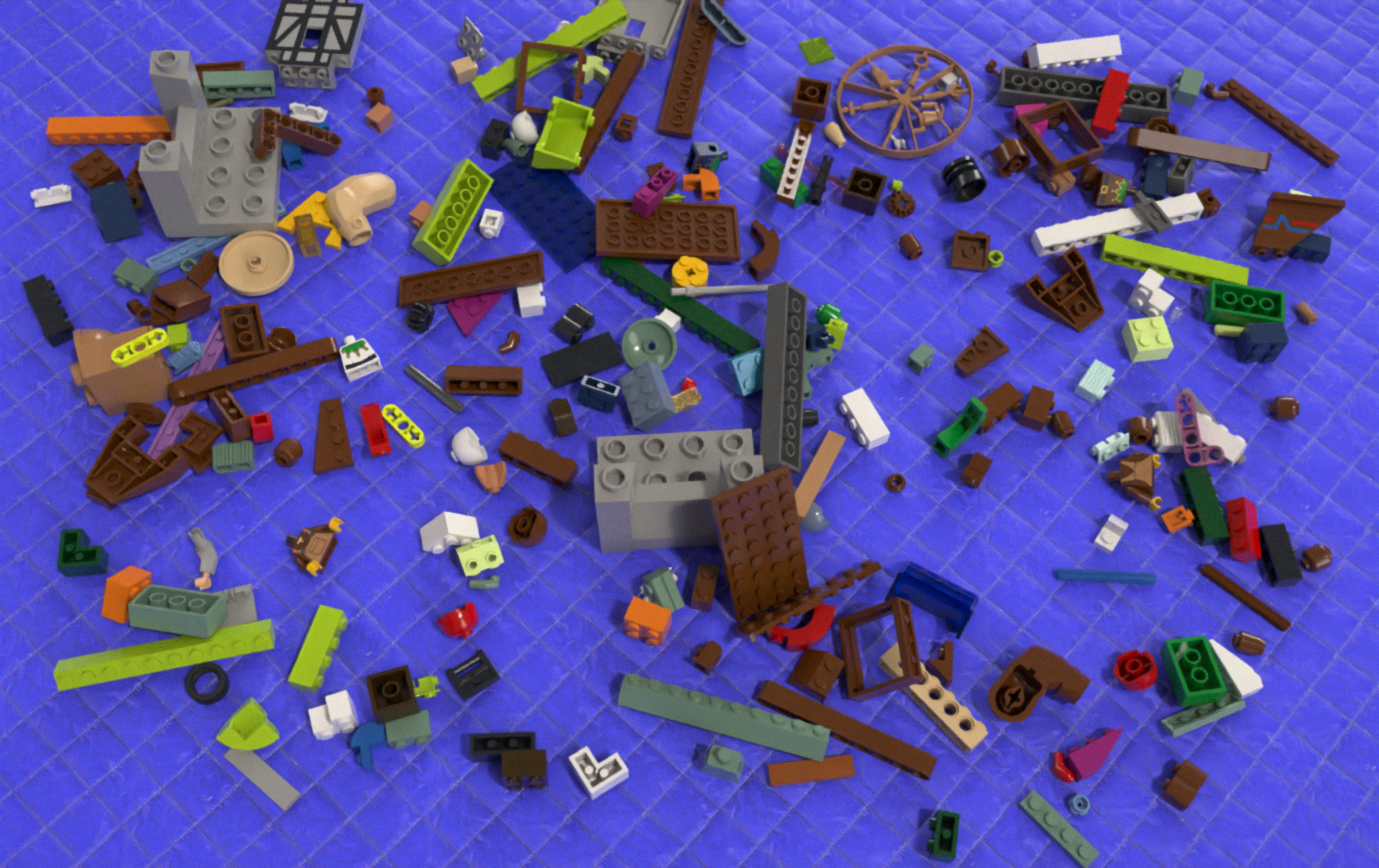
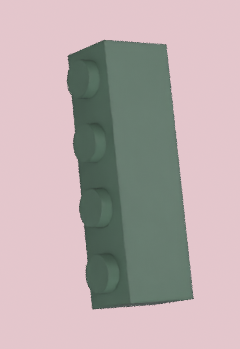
(239, 84)

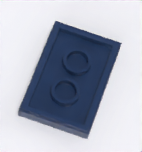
(115, 211)

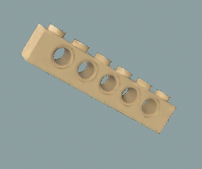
(934, 709)

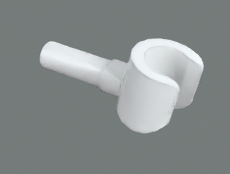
(898, 143)

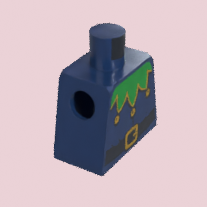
(706, 156)

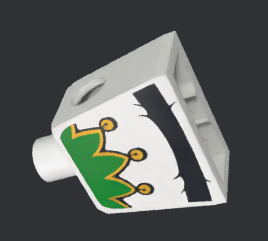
(358, 358)

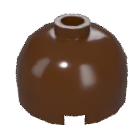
(528, 527)

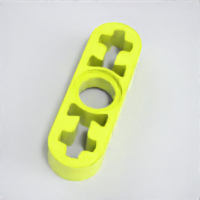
(136, 356)
(402, 418)

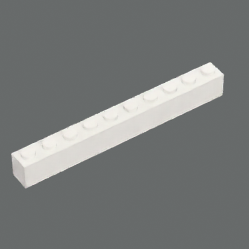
(1119, 223)

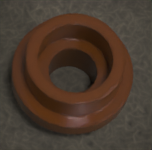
(896, 478)

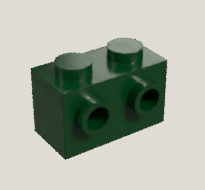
(944, 836)

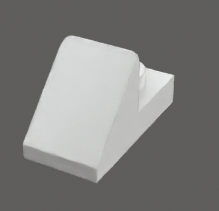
(1110, 534)

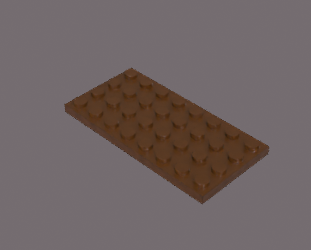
(668, 232)
(760, 542)

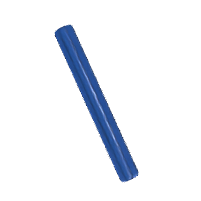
(1106, 576)

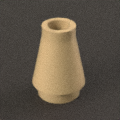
(834, 133)

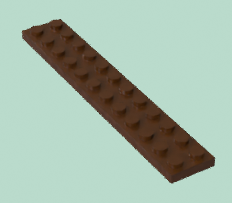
(689, 73)

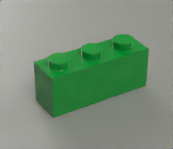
(771, 174)

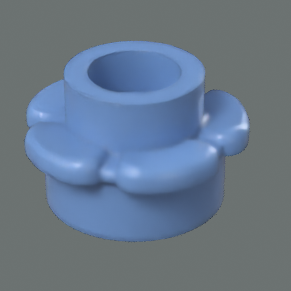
(1083, 800)

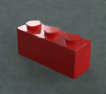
(1243, 530)

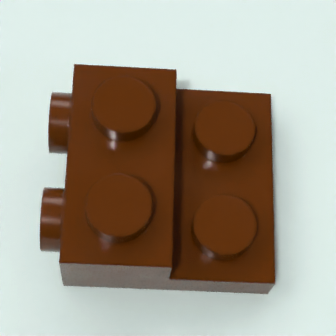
(970, 251)

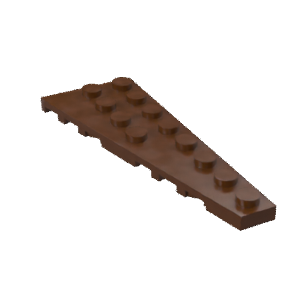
(801, 603)

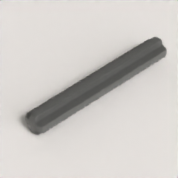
(435, 389)

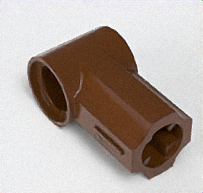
(156, 318)

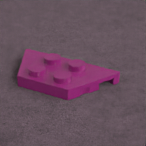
(471, 310)

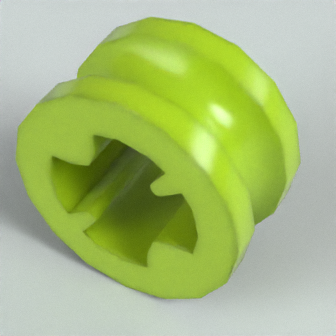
(996, 254)

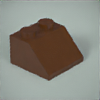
(816, 674)

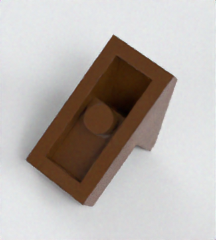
(943, 666)

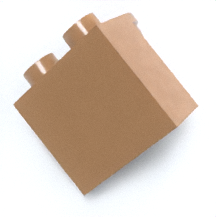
(116, 386)

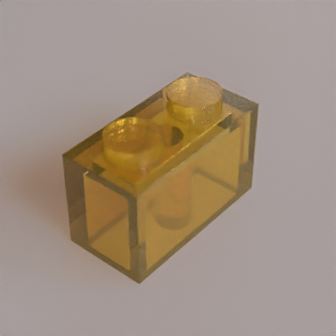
(307, 235)

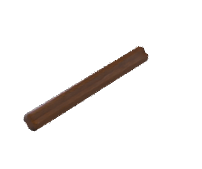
(1246, 597)

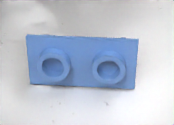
(192, 353)

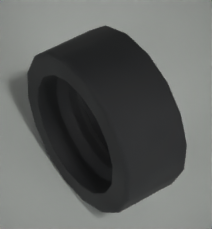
(196, 673)

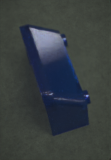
(934, 595)

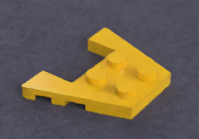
(317, 207)

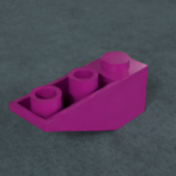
(653, 192)
(1090, 758)

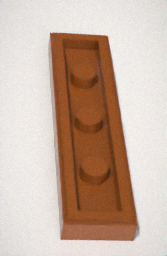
(811, 770)

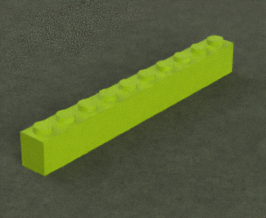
(576, 35)
(163, 655)

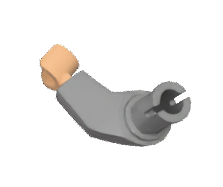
(208, 555)

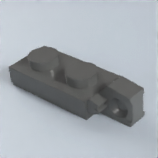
(1152, 213)

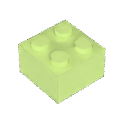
(1147, 339)

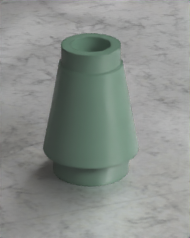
(516, 147)

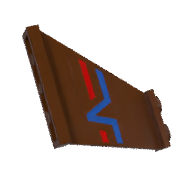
(1290, 221)

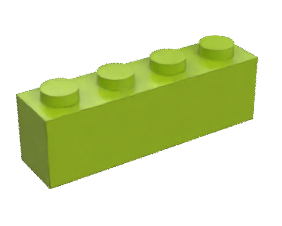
(318, 649)

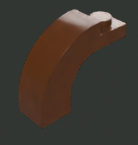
(765, 262)

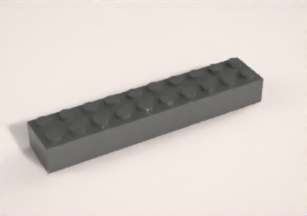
(1034, 86)
(783, 377)

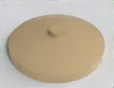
(256, 263)

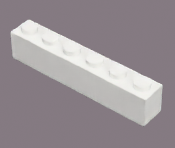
(1074, 51)

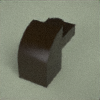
(562, 416)

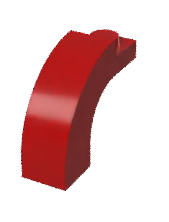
(375, 429)
(808, 636)

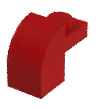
(261, 427)

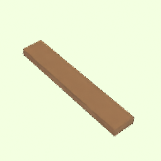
(817, 472)

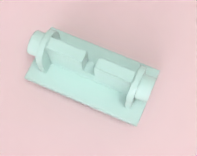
(1116, 444)

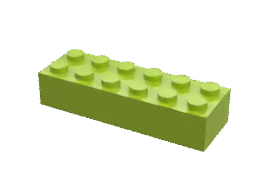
(452, 212)

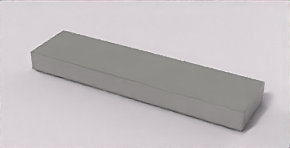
(263, 777)

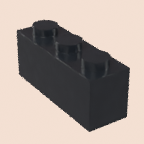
(1279, 556)
(490, 746)

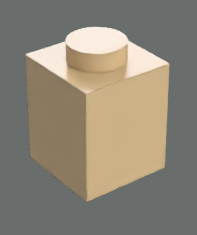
(464, 70)

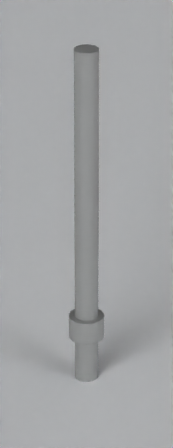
(690, 291)

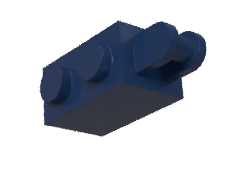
(817, 336)

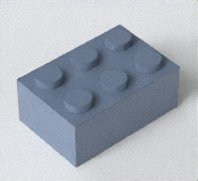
(647, 396)

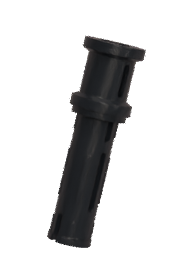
(818, 187)

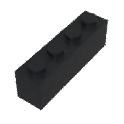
(48, 310)

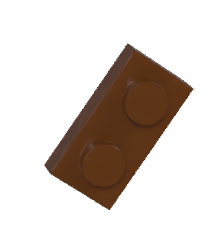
(203, 269)

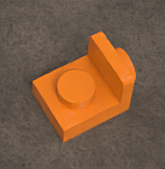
(1178, 519)

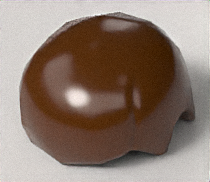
(281, 339)

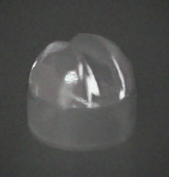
(1175, 314)

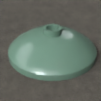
(643, 333)

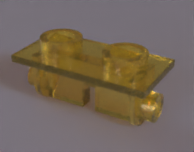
(686, 399)

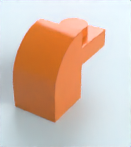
(705, 181)

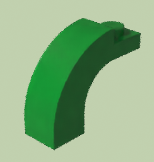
(961, 430)

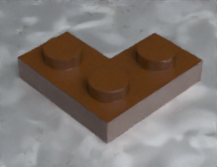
(203, 433)

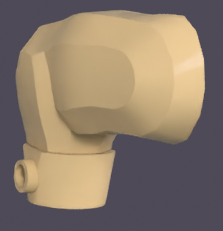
(356, 199)

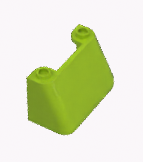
(563, 135)

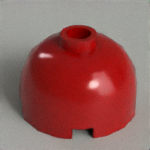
(460, 621)
(1136, 670)

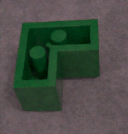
(79, 558)

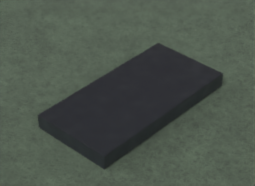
(581, 359)

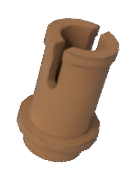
(1304, 310)

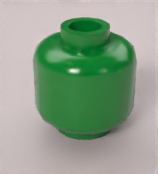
(826, 312)

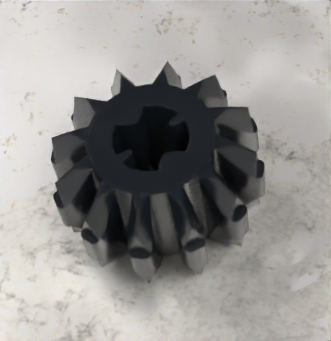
(420, 316)

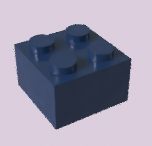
(1261, 342)

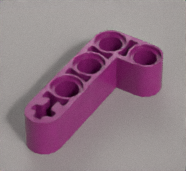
(1193, 429)

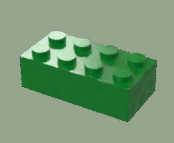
(1242, 304)

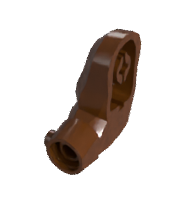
(1028, 680)

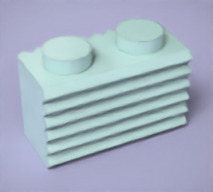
(1094, 382)

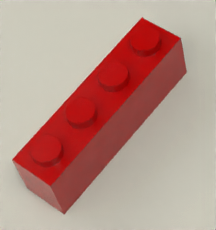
(1109, 102)

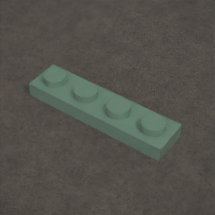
(1202, 715)
(1058, 829)

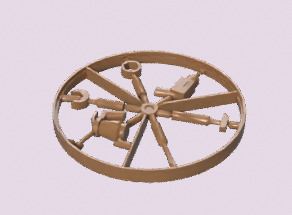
(924, 118)

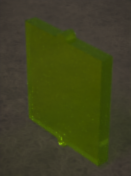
(816, 50)

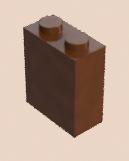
(180, 300)

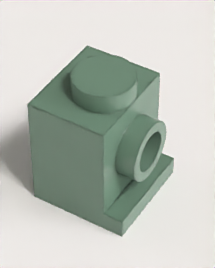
(920, 358)

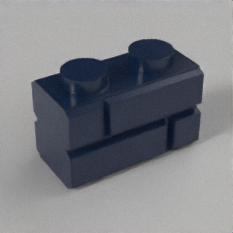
(598, 394)

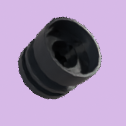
(964, 179)

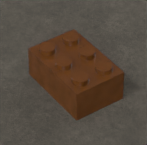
(243, 332)

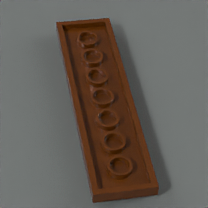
(472, 279)

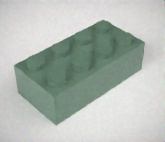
(178, 610)

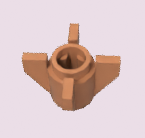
(492, 476)

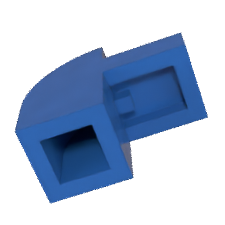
(367, 738)

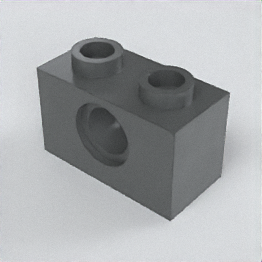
(1181, 175)

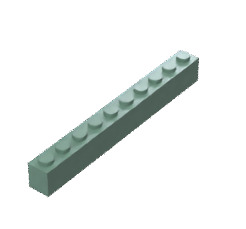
(724, 717)

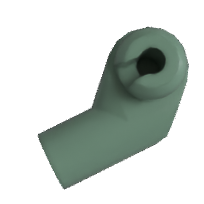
(481, 584)

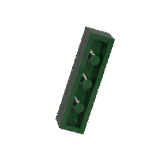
(1203, 503)

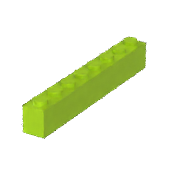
(1170, 262)

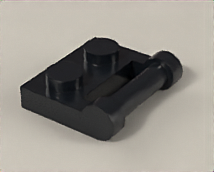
(477, 679)

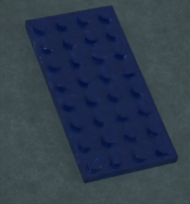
(548, 210)

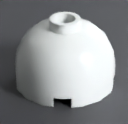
(524, 129)
(467, 448)

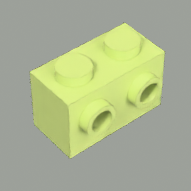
(480, 556)

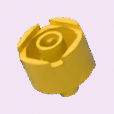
(690, 272)

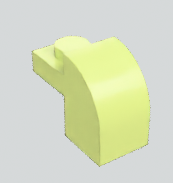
(593, 69)

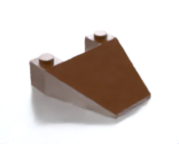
(1070, 298)
(127, 470)

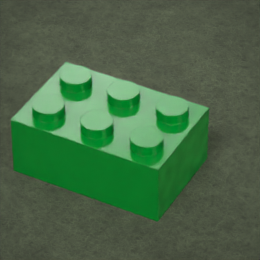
(1192, 671)

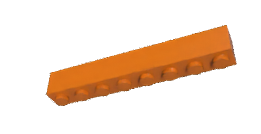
(107, 130)

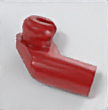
(1060, 769)

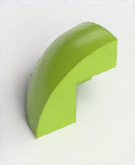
(248, 728)

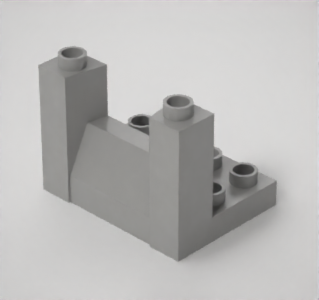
(207, 172)
(660, 486)

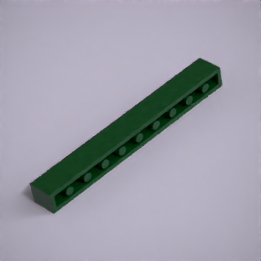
(693, 314)

